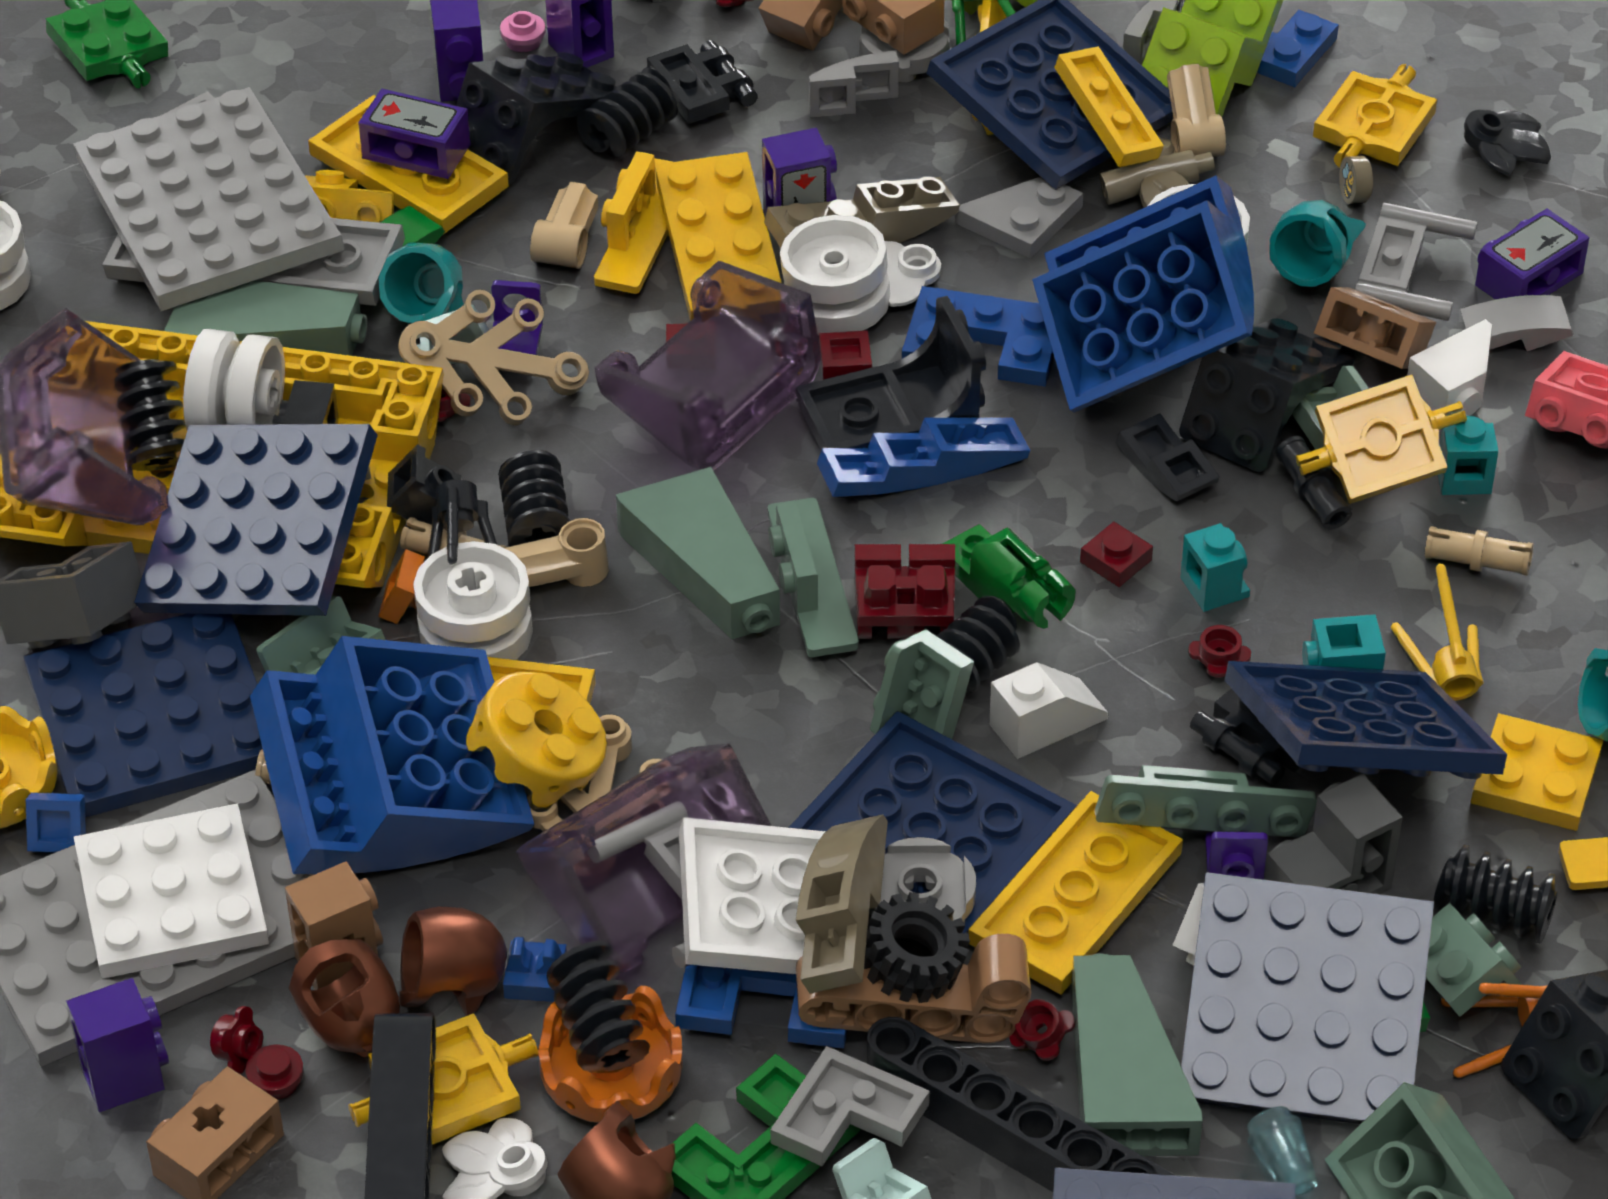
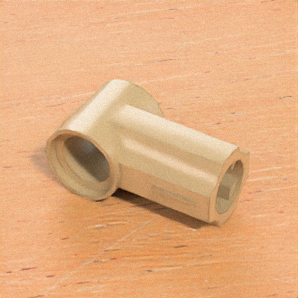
(1194, 114)
(564, 233)
(574, 555)

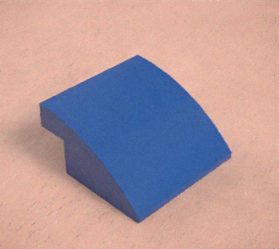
(1147, 293)
(378, 760)

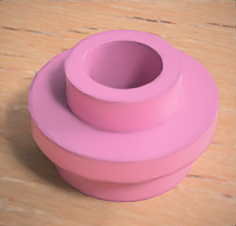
(522, 31)

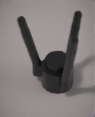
(456, 513)

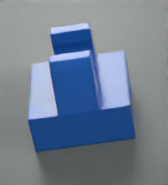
(54, 820)
(528, 968)

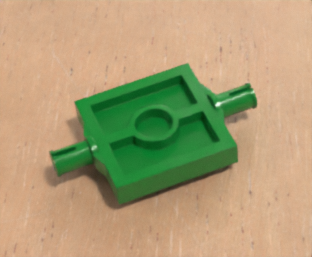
(107, 39)

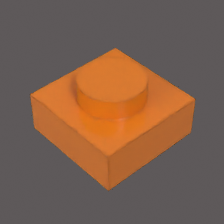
(400, 588)

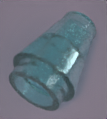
(1282, 1148)

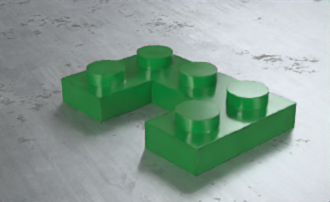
(762, 1170)

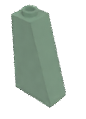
(292, 313)
(702, 549)
(1126, 1063)

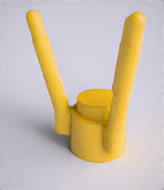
(1453, 667)

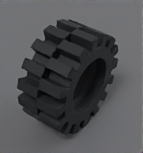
(923, 924)

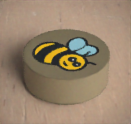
(1356, 179)

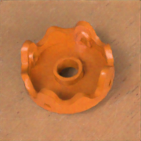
(636, 1087)

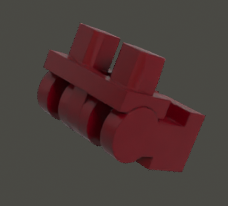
(903, 596)

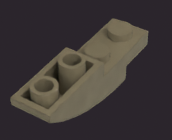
(894, 207)
(835, 902)

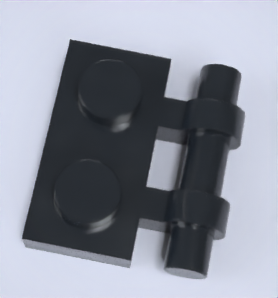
(695, 87)
(1224, 734)

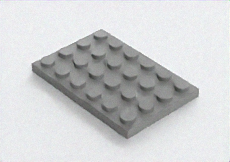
(207, 198)
(50, 940)

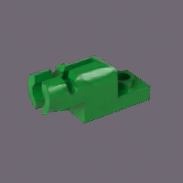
(1011, 572)

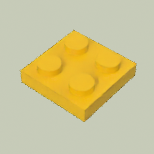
(1543, 774)

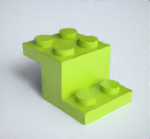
(1216, 35)

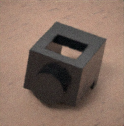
(309, 404)
(414, 485)

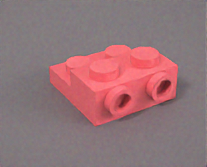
(1572, 398)

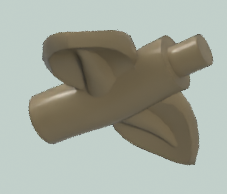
(1154, 176)

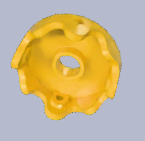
(523, 752)
(25, 763)

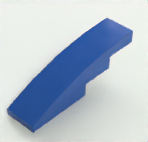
(935, 455)

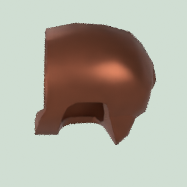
(451, 953)
(346, 1008)
(617, 1163)

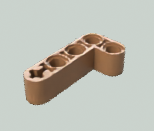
(977, 1009)

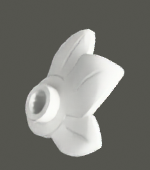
(910, 270)
(495, 1162)

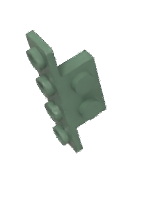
(811, 577)
(1203, 802)

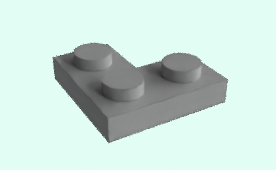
(846, 1093)

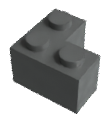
(70, 597)
(1349, 845)

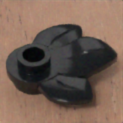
(1506, 138)

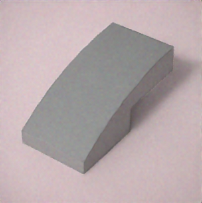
(1142, 27)
(852, 80)
(1532, 318)

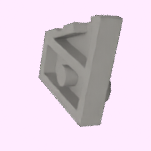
(1021, 215)

